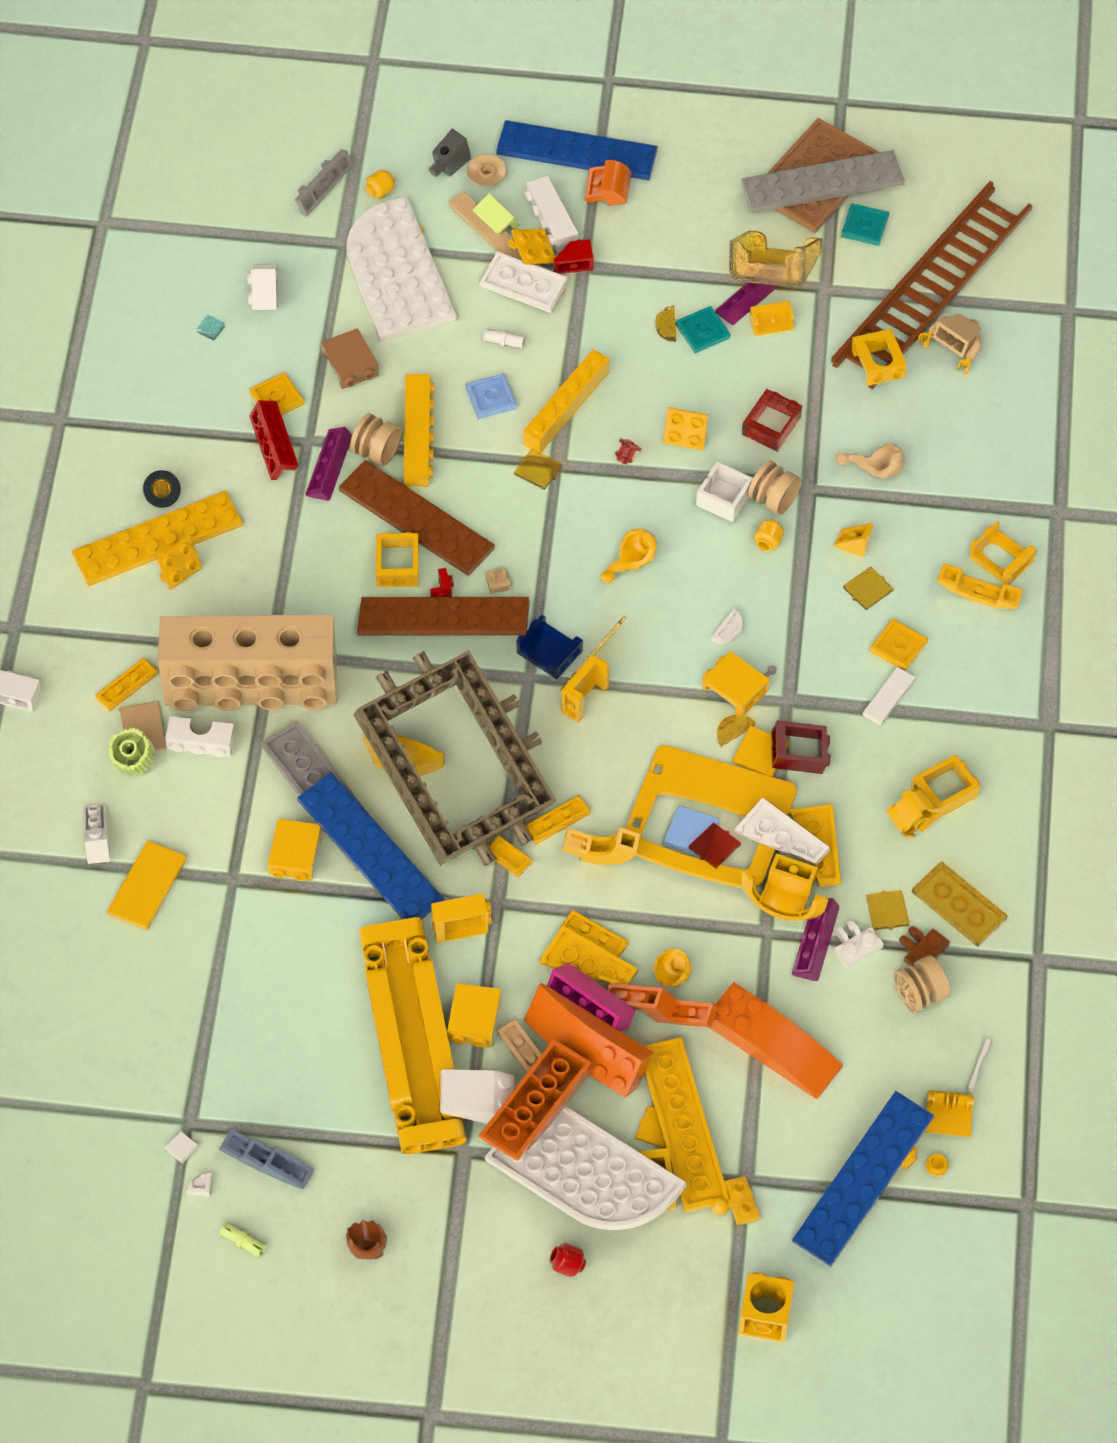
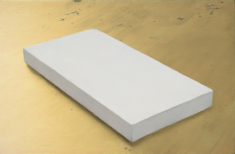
(523, 282)

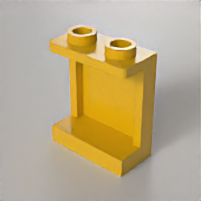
(592, 673)
(736, 682)
(294, 849)
(473, 1015)

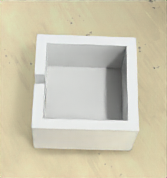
(724, 491)

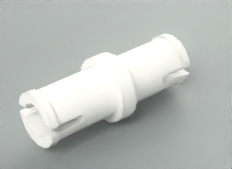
(504, 338)

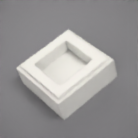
(181, 1147)

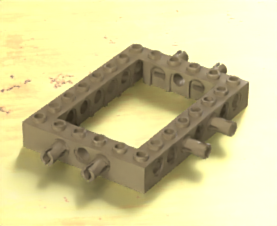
(500, 733)

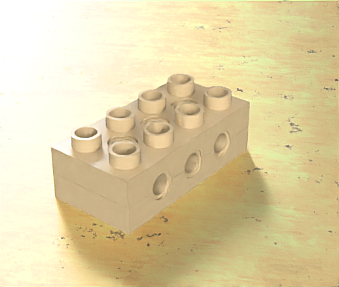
(248, 661)

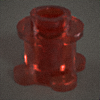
(626, 451)

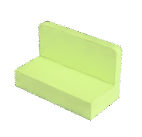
(495, 215)

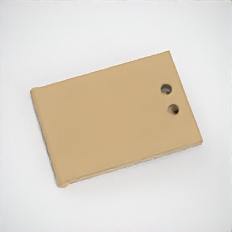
(146, 719)

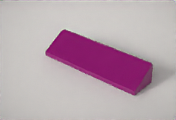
(740, 302)
(329, 464)
(815, 943)

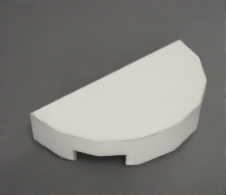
(729, 629)

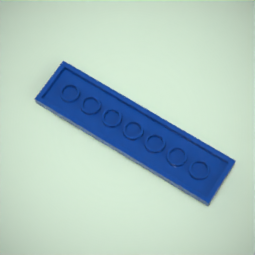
(574, 148)
(369, 848)
(863, 1178)

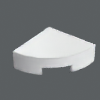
(201, 1185)

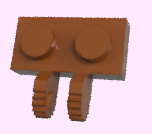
(931, 944)

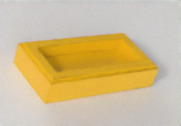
(509, 856)

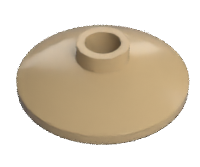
(486, 170)

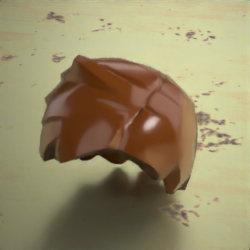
(366, 1240)

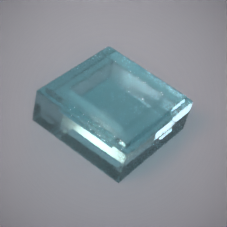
(210, 327)

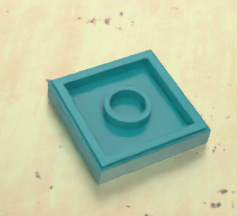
(865, 224)
(702, 329)

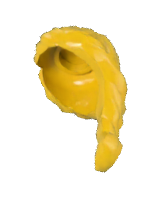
(636, 550)

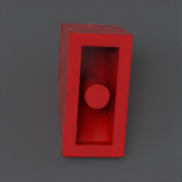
(575, 257)

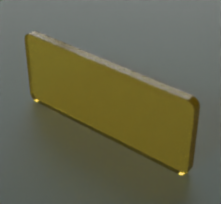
(599, 646)

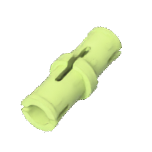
(242, 1239)

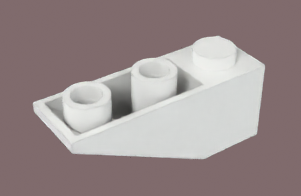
(96, 834)

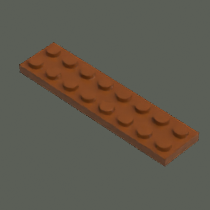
(415, 514)
(443, 616)

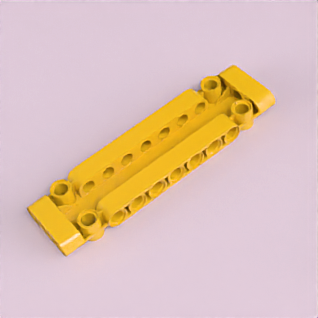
(410, 1033)

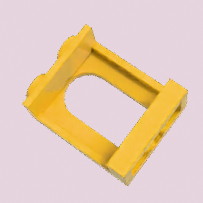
(874, 342)
(992, 535)

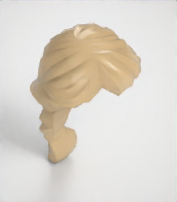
(883, 463)

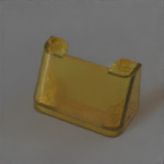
(756, 263)

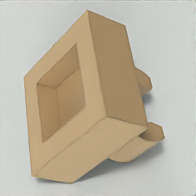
(498, 580)

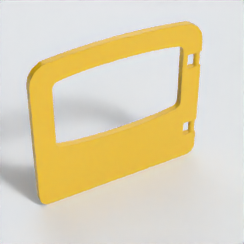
(713, 784)

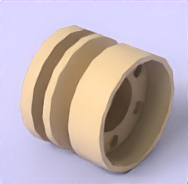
(376, 439)
(774, 487)
(922, 984)

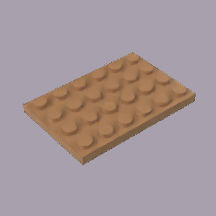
(819, 145)

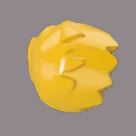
(672, 968)

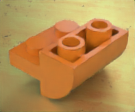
(608, 183)

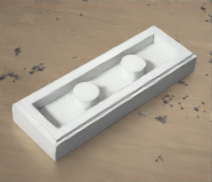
(889, 696)

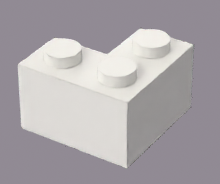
(264, 286)

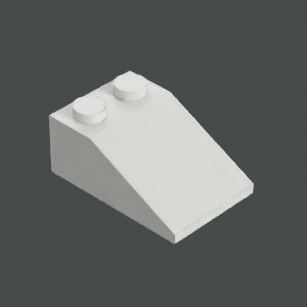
(474, 1093)

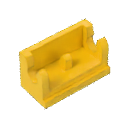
(771, 318)

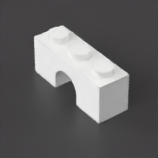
(216, 741)

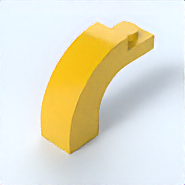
(602, 850)

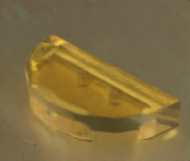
(665, 324)
(732, 727)

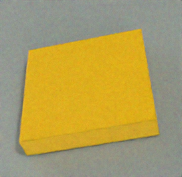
(280, 390)
(898, 645)
(756, 752)

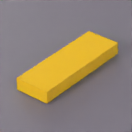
(126, 684)
(557, 819)
(595, 933)

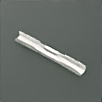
(982, 1056)

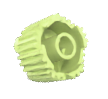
(139, 759)

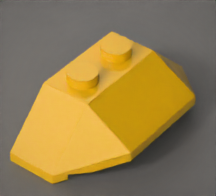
(421, 755)

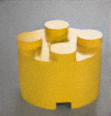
(913, 813)

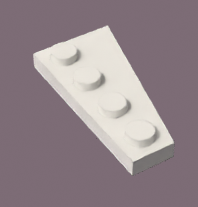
(778, 831)

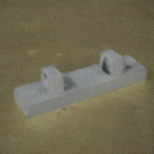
(326, 179)

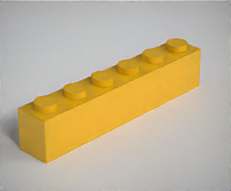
(566, 401)
(417, 430)

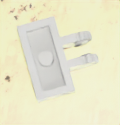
(859, 946)

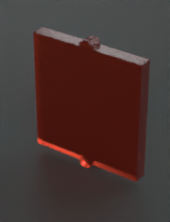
(714, 845)

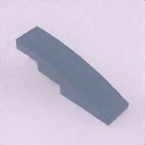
(266, 1159)

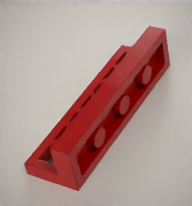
(272, 433)

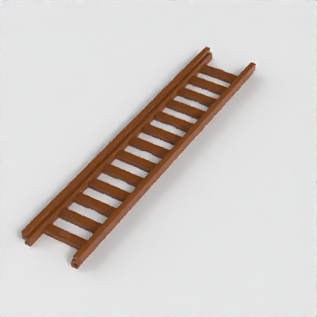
(925, 262)

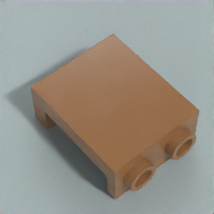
(350, 358)

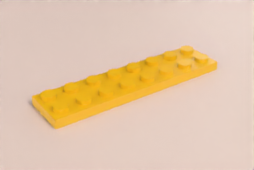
(151, 538)
(684, 1125)

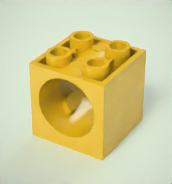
(764, 1325)

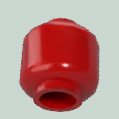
(567, 1259)

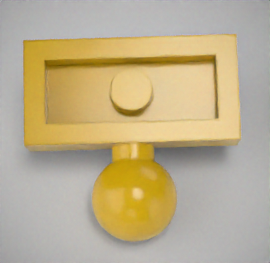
(740, 1202)

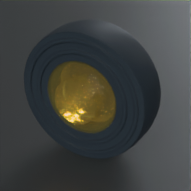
(161, 489)

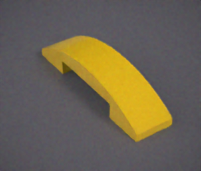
(977, 590)

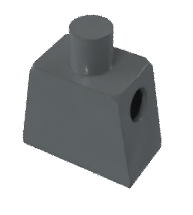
(450, 154)

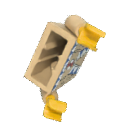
(956, 334)

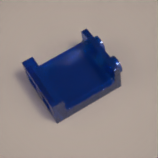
(548, 647)

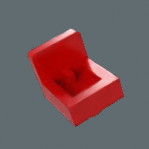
(446, 584)

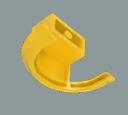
(786, 890)

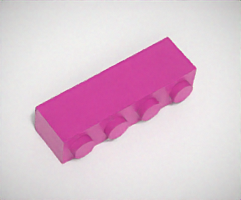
(591, 996)

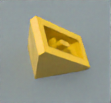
(855, 539)

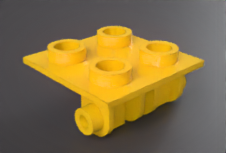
(532, 246)
(685, 428)
(178, 562)
(951, 1113)

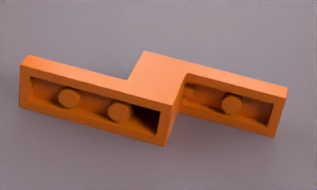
(663, 1006)

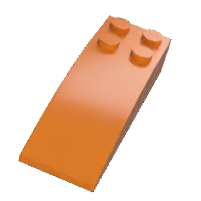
(774, 1040)
(614, 1056)
(536, 1100)

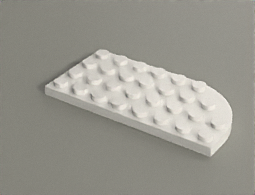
(396, 271)
(592, 1175)

